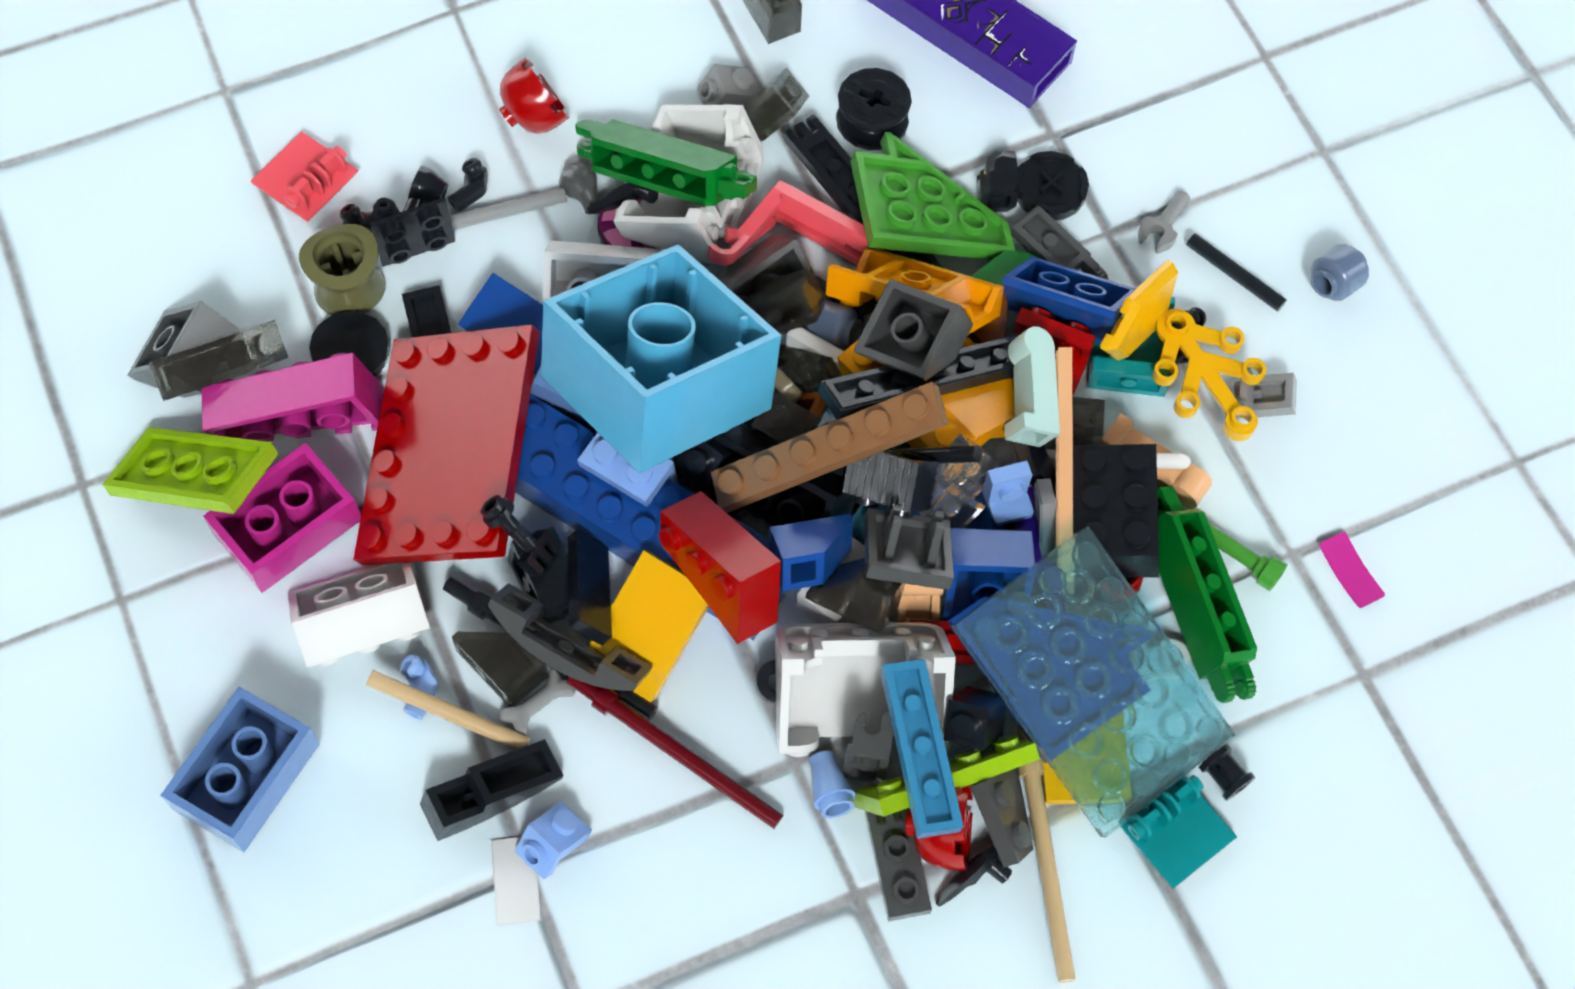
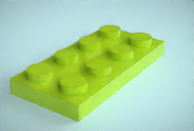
(191, 469)

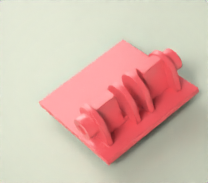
(305, 176)

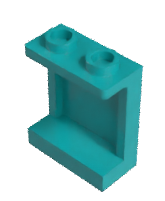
(1131, 373)

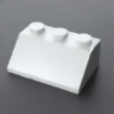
(578, 263)
(356, 612)

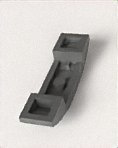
(520, 618)

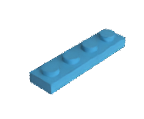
(921, 749)

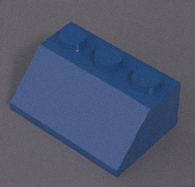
(1066, 295)

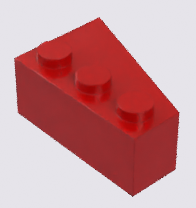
(723, 564)

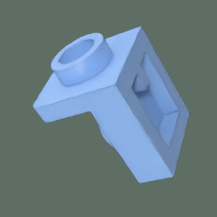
(1007, 493)

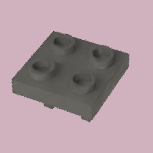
(908, 549)

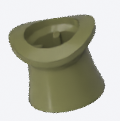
(343, 268)

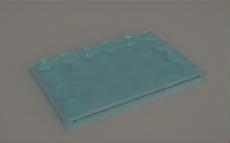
(1094, 681)

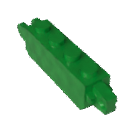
(663, 163)
(1204, 599)

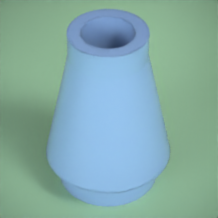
(830, 787)

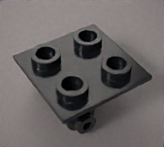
(410, 231)

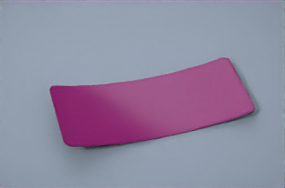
(1351, 570)

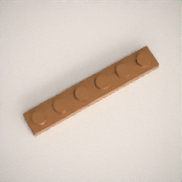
(830, 447)

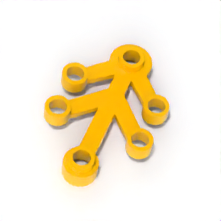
(1206, 367)

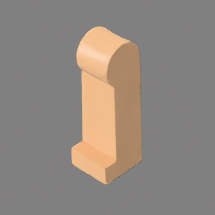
(1189, 483)

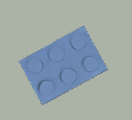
(241, 769)

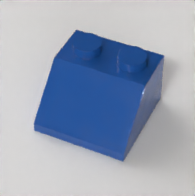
(984, 564)

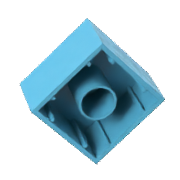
(659, 356)

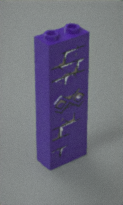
(993, 39)

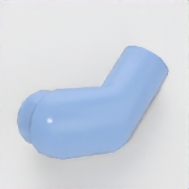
(420, 676)

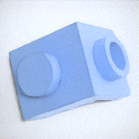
(551, 839)

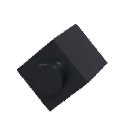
(975, 718)

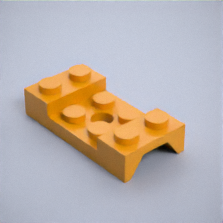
(876, 267)

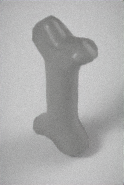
(521, 714)

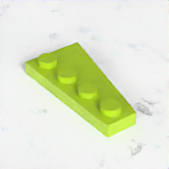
(966, 769)

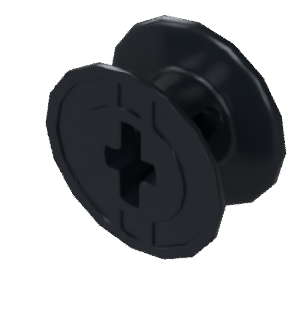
(872, 104)

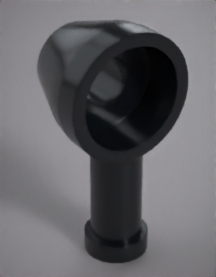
(425, 188)

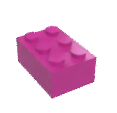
(285, 518)

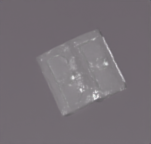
(959, 485)

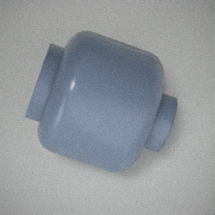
(1339, 272)
(837, 325)

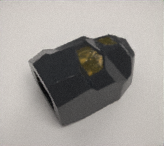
(999, 181)

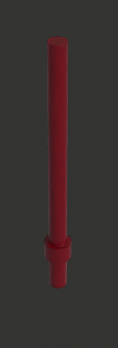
(608, 701)

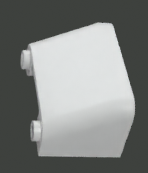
(686, 223)
(834, 675)

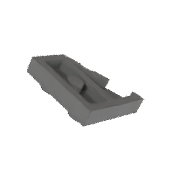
(1005, 815)

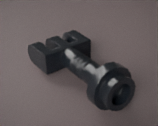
(536, 547)

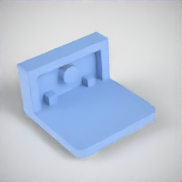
(612, 468)

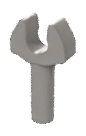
(1164, 223)

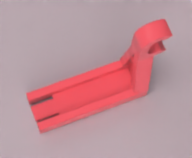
(801, 214)

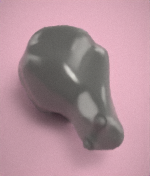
(580, 184)

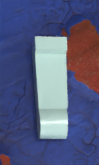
(1034, 389)

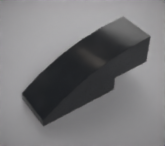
(489, 789)

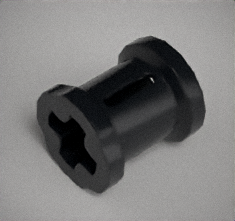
(1226, 772)

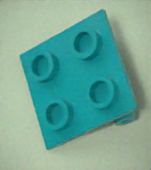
(1179, 831)

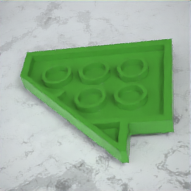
(921, 209)

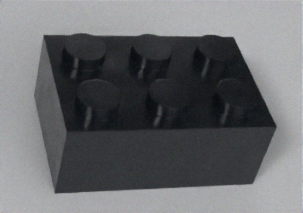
(1119, 503)

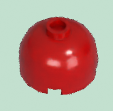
(530, 100)
(951, 849)

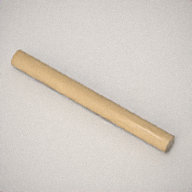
(447, 711)

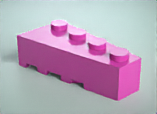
(294, 400)

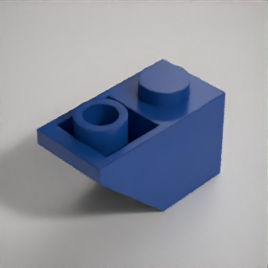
(811, 549)

